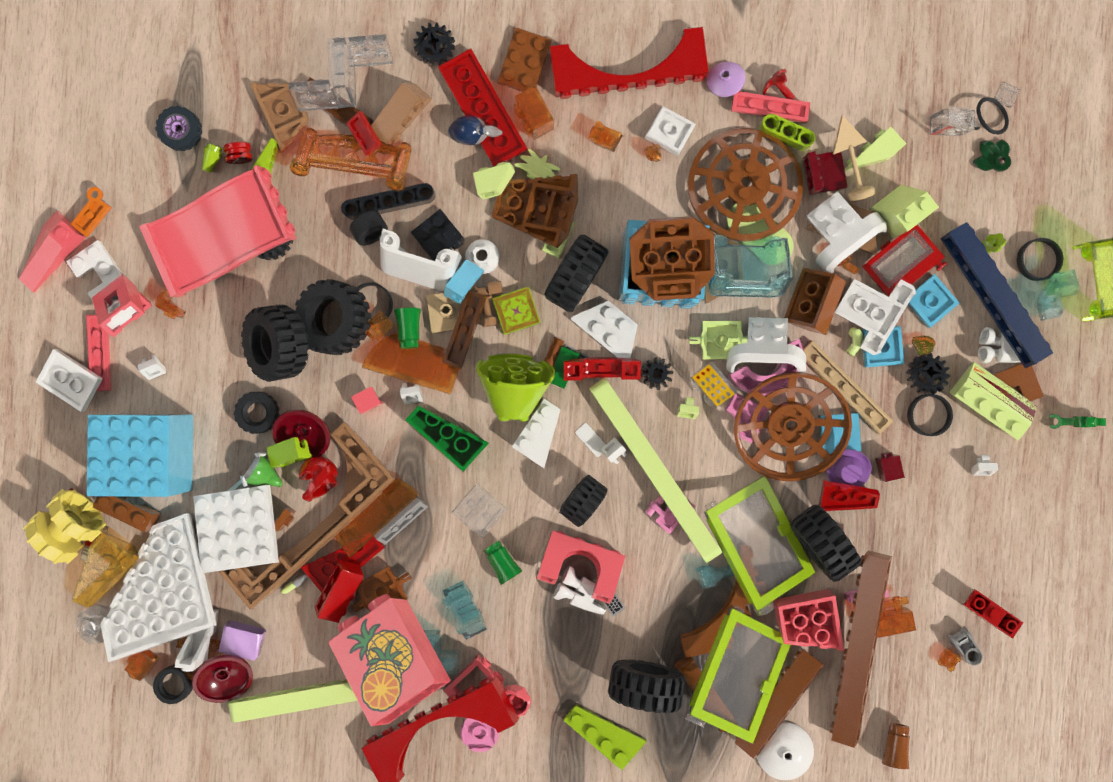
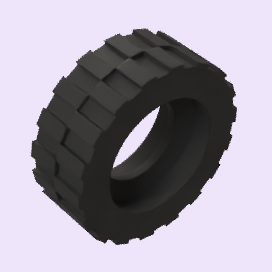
(243, 405)

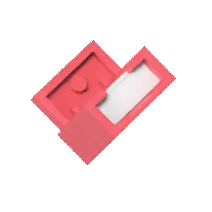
(119, 305)

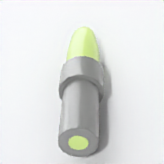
(296, 582)

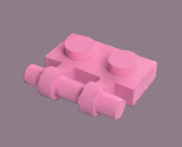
(666, 518)

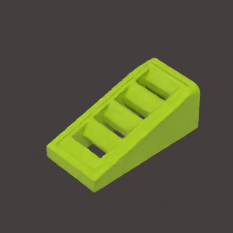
(268, 155)

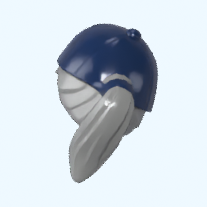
(471, 130)

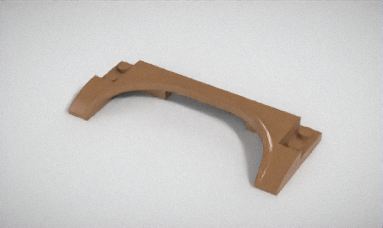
(364, 484)

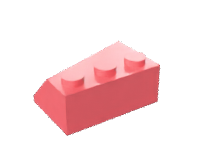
(809, 620)

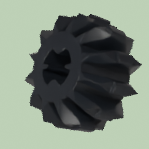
(663, 376)

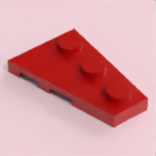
(847, 497)

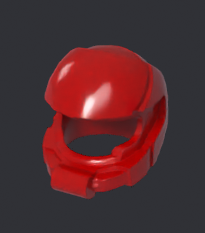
(322, 475)

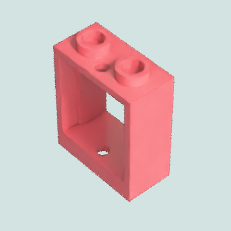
(483, 664)

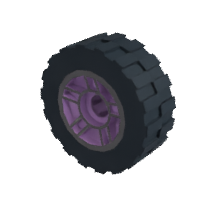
(168, 125)

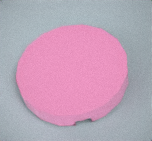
(478, 735)

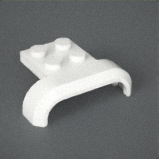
(842, 230)
(875, 311)
(767, 345)

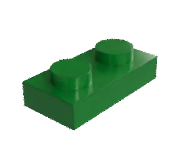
(564, 354)

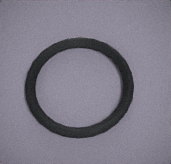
(1000, 106)

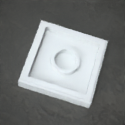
(670, 131)

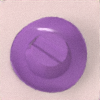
(850, 469)

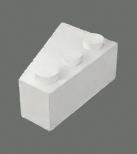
(538, 434)

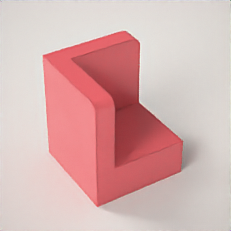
(366, 400)

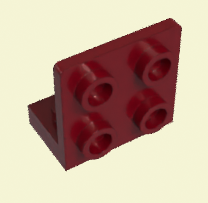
(824, 172)

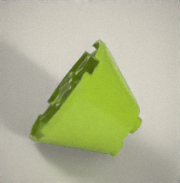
(514, 384)

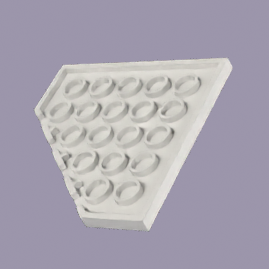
(161, 594)

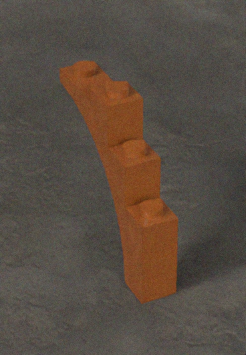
(701, 639)

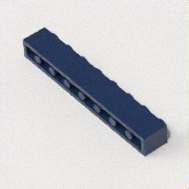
(996, 295)

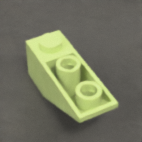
(882, 149)

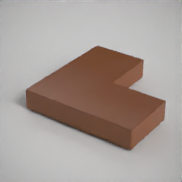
(1022, 378)

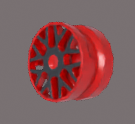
(238, 153)

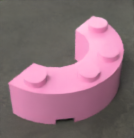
(746, 380)

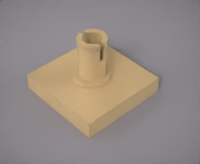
(442, 312)

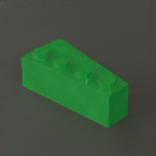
(449, 439)

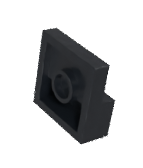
(437, 234)

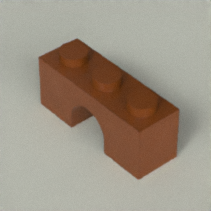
(138, 516)

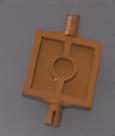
(380, 584)

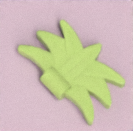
(536, 167)

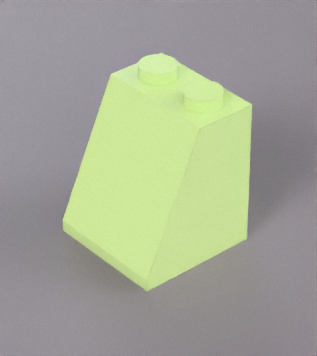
(904, 209)

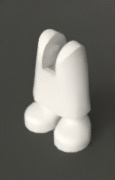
(1004, 354)
(581, 596)

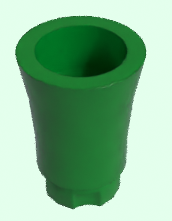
(408, 327)
(502, 562)

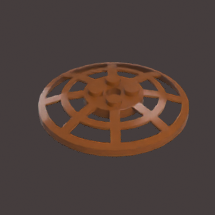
(740, 194)
(799, 433)

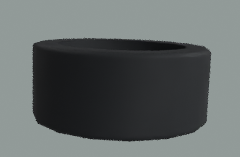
(160, 691)

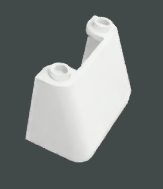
(415, 269)

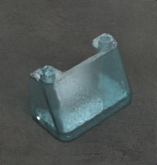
(751, 269)

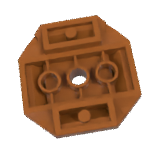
(672, 276)

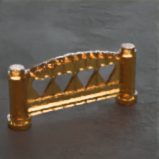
(310, 156)

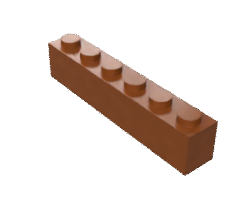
(783, 699)

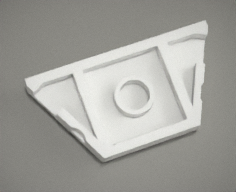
(609, 328)

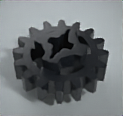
(427, 45)
(921, 378)

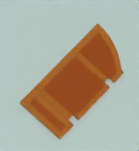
(415, 365)
(376, 516)

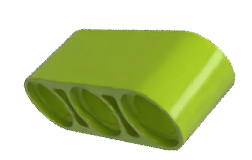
(796, 132)

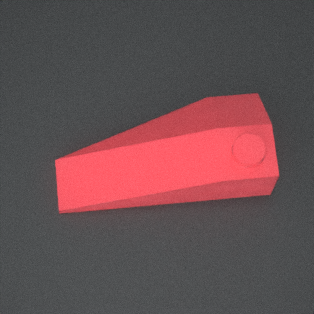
(51, 248)

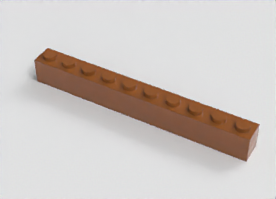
(861, 648)

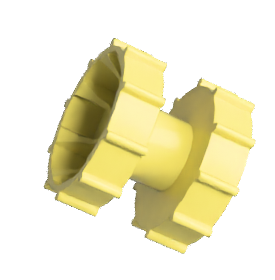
(60, 531)

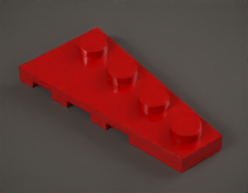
(322, 568)

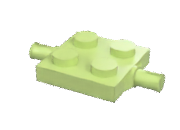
(718, 338)

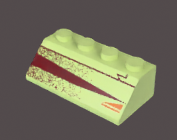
(995, 400)

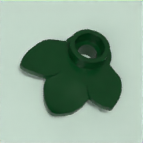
(991, 154)

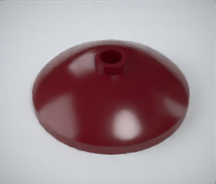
(292, 425)
(222, 678)

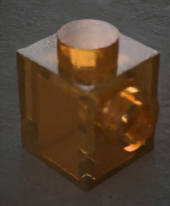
(141, 664)

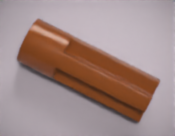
(553, 351)

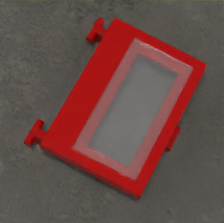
(904, 259)

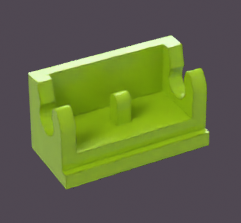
(288, 452)

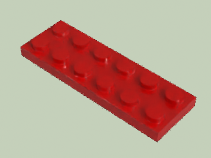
(479, 99)

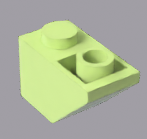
(493, 180)

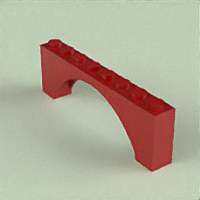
(576, 77)
(483, 703)

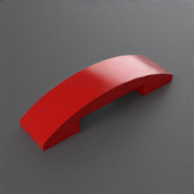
(602, 367)

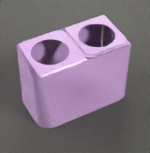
(242, 640)

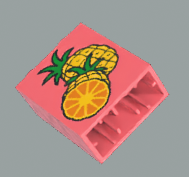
(387, 660)

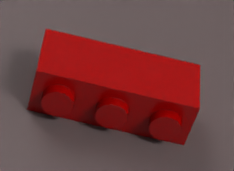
(339, 591)

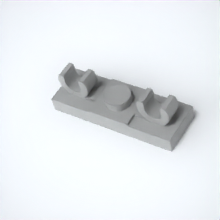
(399, 522)

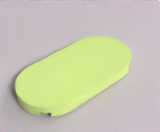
(756, 227)

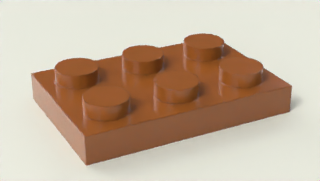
(524, 60)

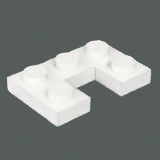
(95, 258)

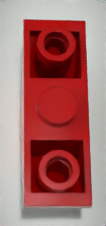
(993, 613)

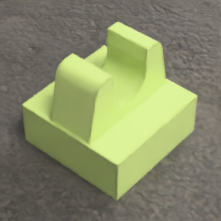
(688, 409)

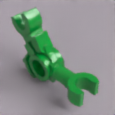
(1078, 421)

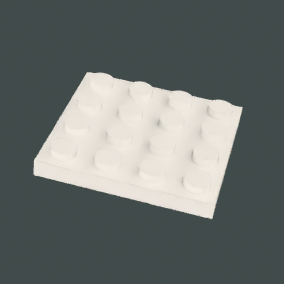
(235, 529)

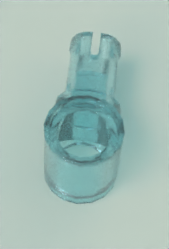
(710, 575)

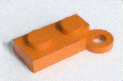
(91, 213)

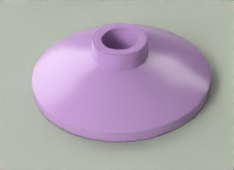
(727, 85)

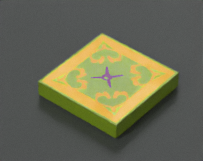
(516, 310)

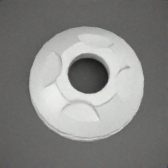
(493, 257)

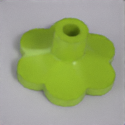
(994, 242)

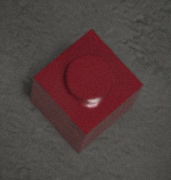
(889, 467)

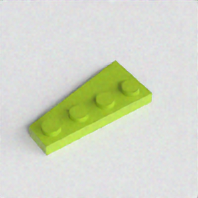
(611, 740)

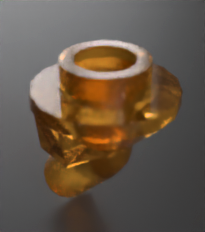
(653, 152)
(848, 266)

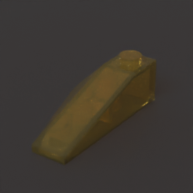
(105, 565)

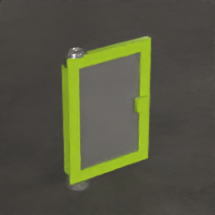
(758, 544)
(738, 676)

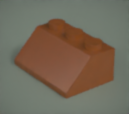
(815, 300)

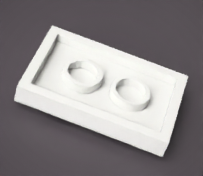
(69, 380)

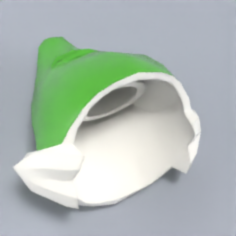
(261, 473)

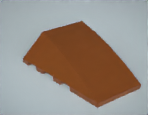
(539, 207)

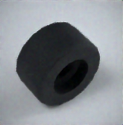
(368, 228)

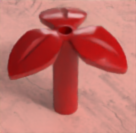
(779, 79)

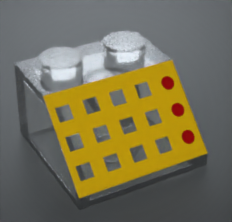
(712, 384)

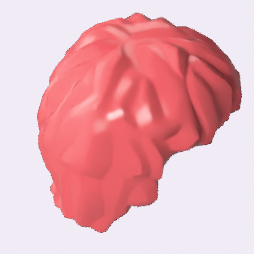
(519, 698)

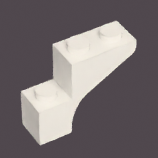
(196, 648)

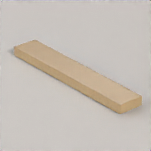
(852, 393)

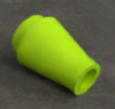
(211, 156)

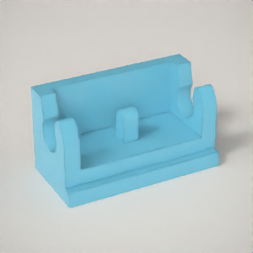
(462, 281)

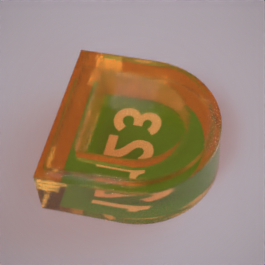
(923, 344)

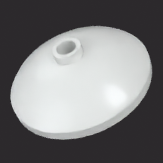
(787, 739)

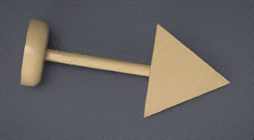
(846, 139)

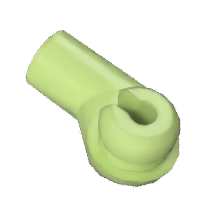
(857, 339)

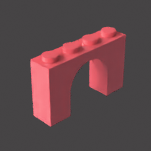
(607, 563)

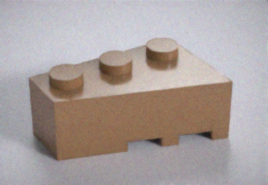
(400, 112)

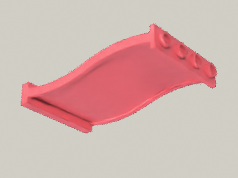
(218, 231)

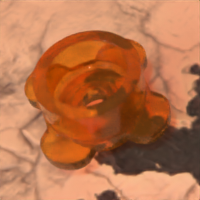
(943, 659)

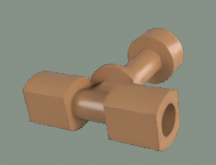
(489, 290)

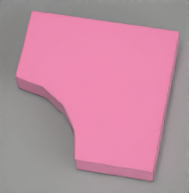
(746, 415)

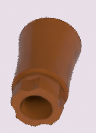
(897, 747)

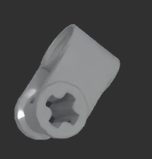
(964, 643)

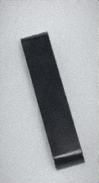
(398, 203)

